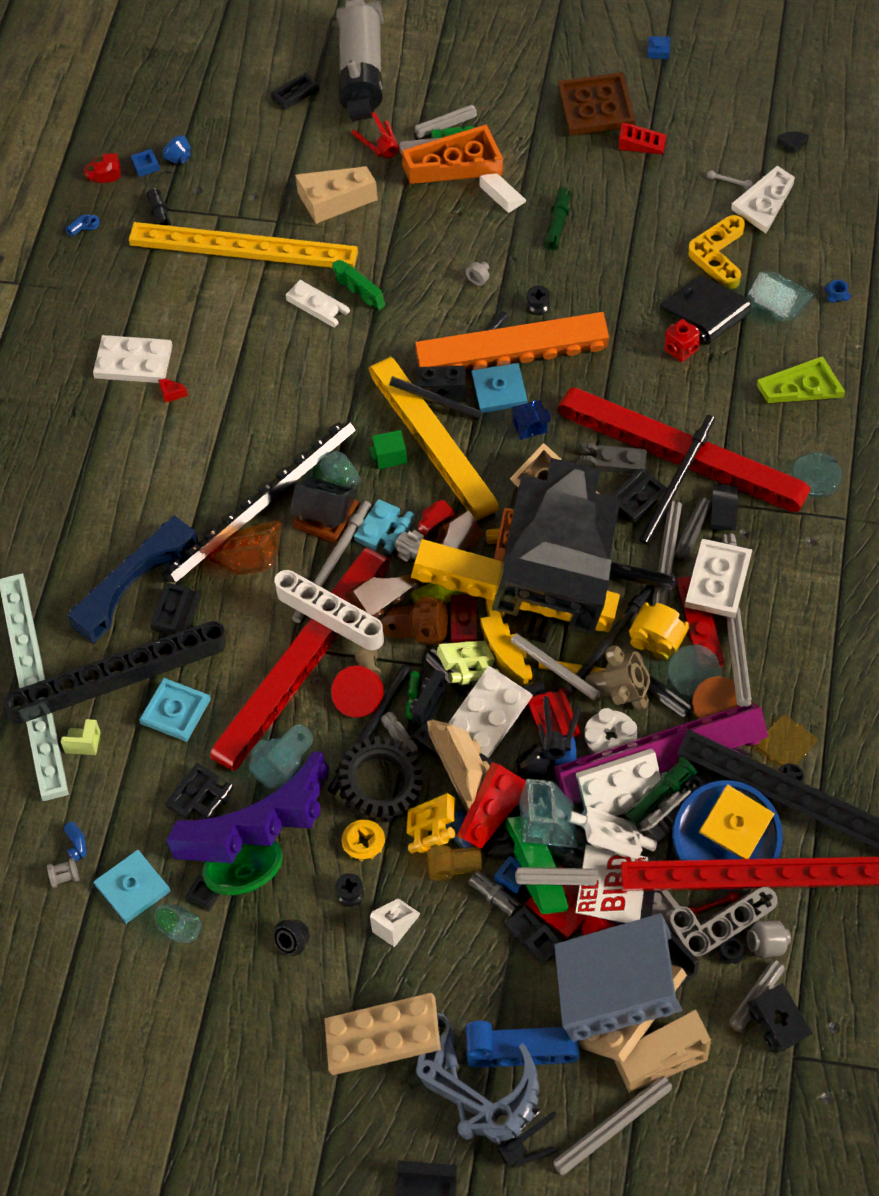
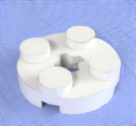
(607, 721)

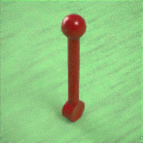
(733, 896)

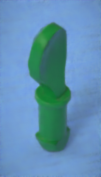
(413, 691)

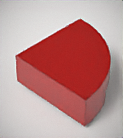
(172, 390)

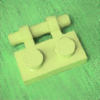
(464, 656)

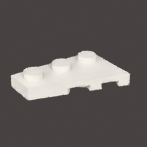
(764, 199)

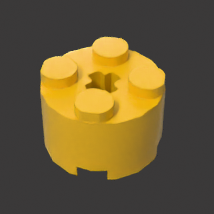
(658, 630)

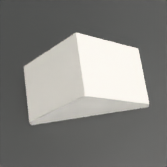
(393, 921)

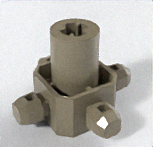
(623, 678)

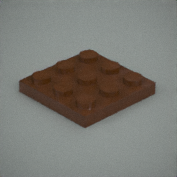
(596, 103)

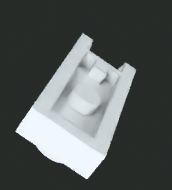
(316, 303)

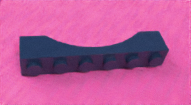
(95, 613)

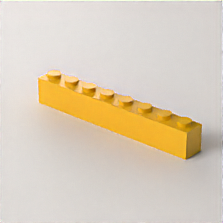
(479, 577)

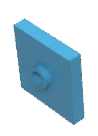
(499, 387)

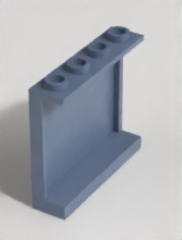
(616, 978)

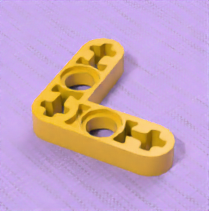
(712, 248)

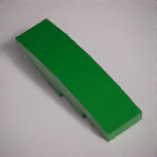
(546, 896)

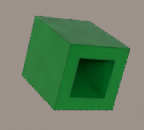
(388, 449)

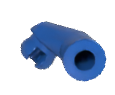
(84, 222)
(78, 840)

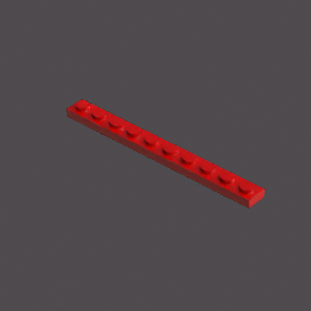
(749, 873)

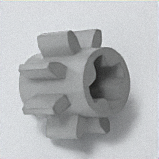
(408, 545)

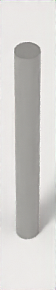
(556, 667)

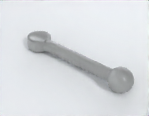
(746, 184)

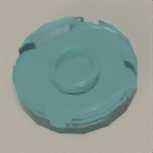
(819, 472)
(691, 667)

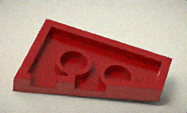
(492, 805)

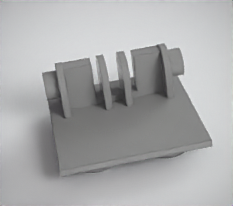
(658, 823)

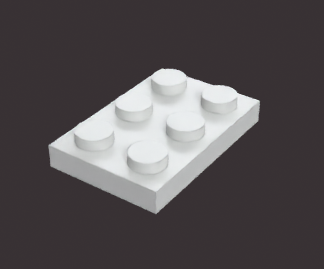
(132, 359)
(718, 578)
(491, 709)
(619, 783)

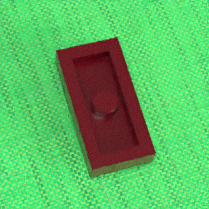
(463, 618)

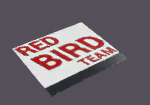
(606, 897)

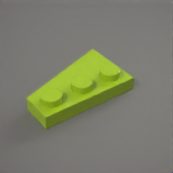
(802, 382)

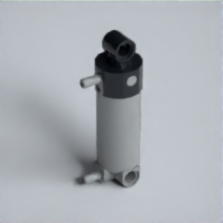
(360, 58)

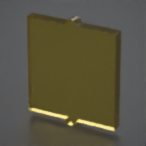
(787, 742)

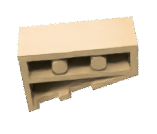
(336, 191)
(666, 1052)

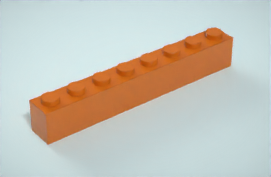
(516, 343)

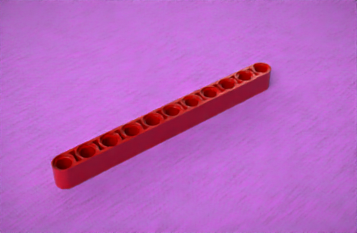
(673, 444)
(289, 672)

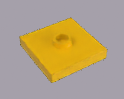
(736, 822)

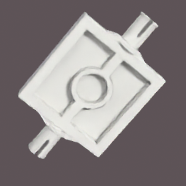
(612, 832)

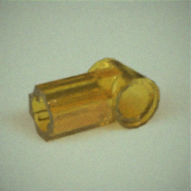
(445, 862)

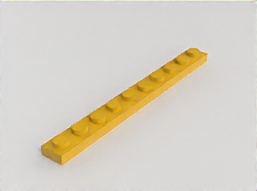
(241, 245)

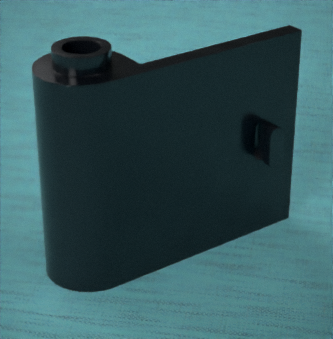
(708, 307)

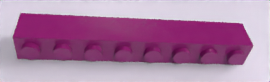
(729, 727)

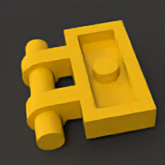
(431, 817)

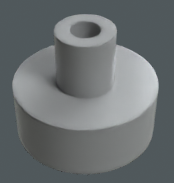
(478, 273)

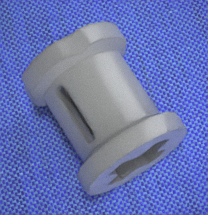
(56, 878)

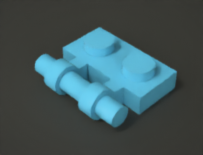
(379, 522)

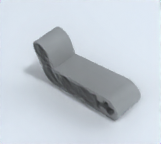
(725, 919)

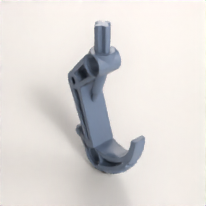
(517, 1105)

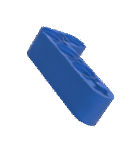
(502, 1048)

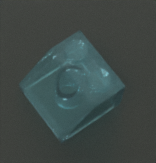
(779, 295)

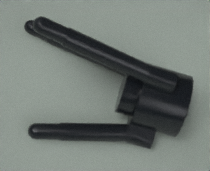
(553, 742)
(513, 1149)

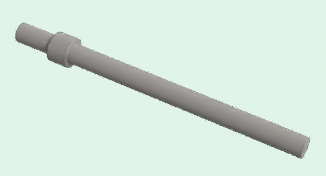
(353, 525)

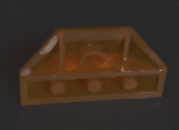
(249, 548)

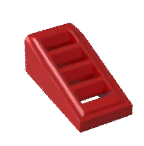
(631, 133)

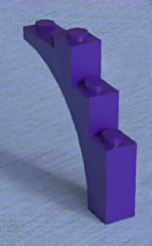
(258, 824)

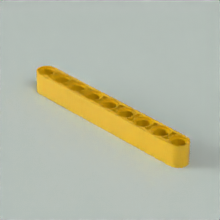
(435, 442)

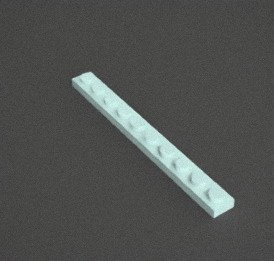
(30, 671)

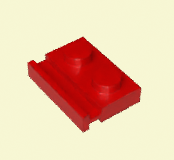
(560, 712)

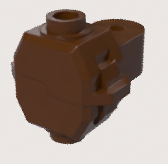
(423, 621)

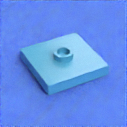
(175, 709)
(132, 886)

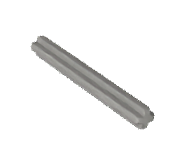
(668, 548)
(739, 660)
(612, 1125)

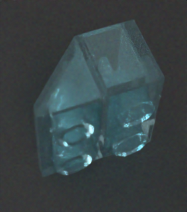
(545, 815)

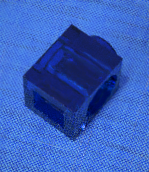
(531, 419)

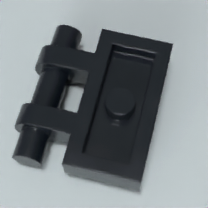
(194, 789)

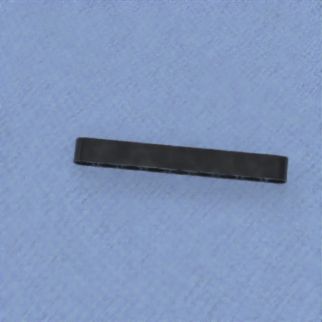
(106, 680)

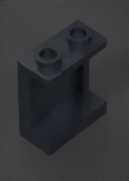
(426, 1179)

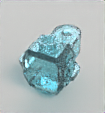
(279, 759)

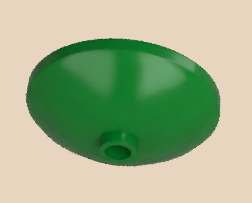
(249, 871)

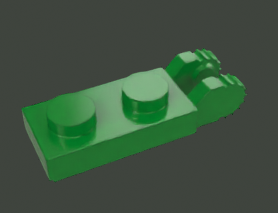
(358, 283)

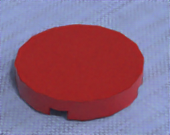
(357, 691)

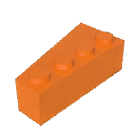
(453, 157)

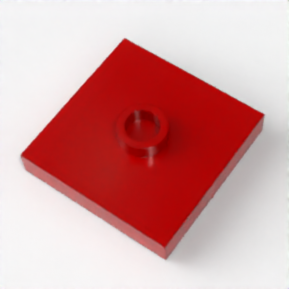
(565, 922)

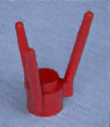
(386, 144)

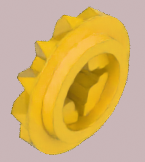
(367, 829)

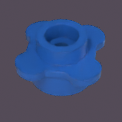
(837, 291)

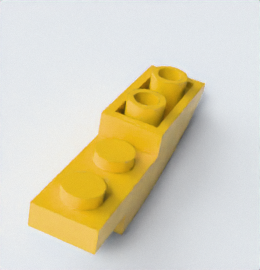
(506, 654)

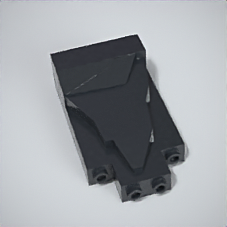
(559, 545)

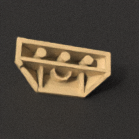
(459, 758)

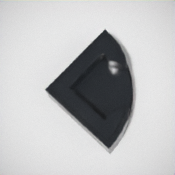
(792, 140)

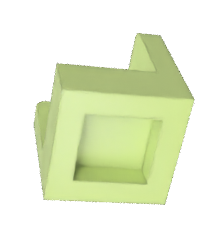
(82, 741)

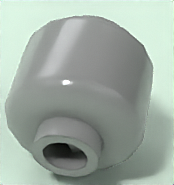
(768, 939)

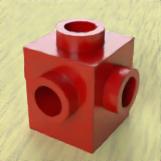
(682, 340)

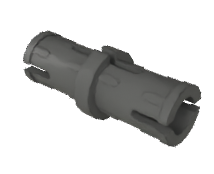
(494, 894)

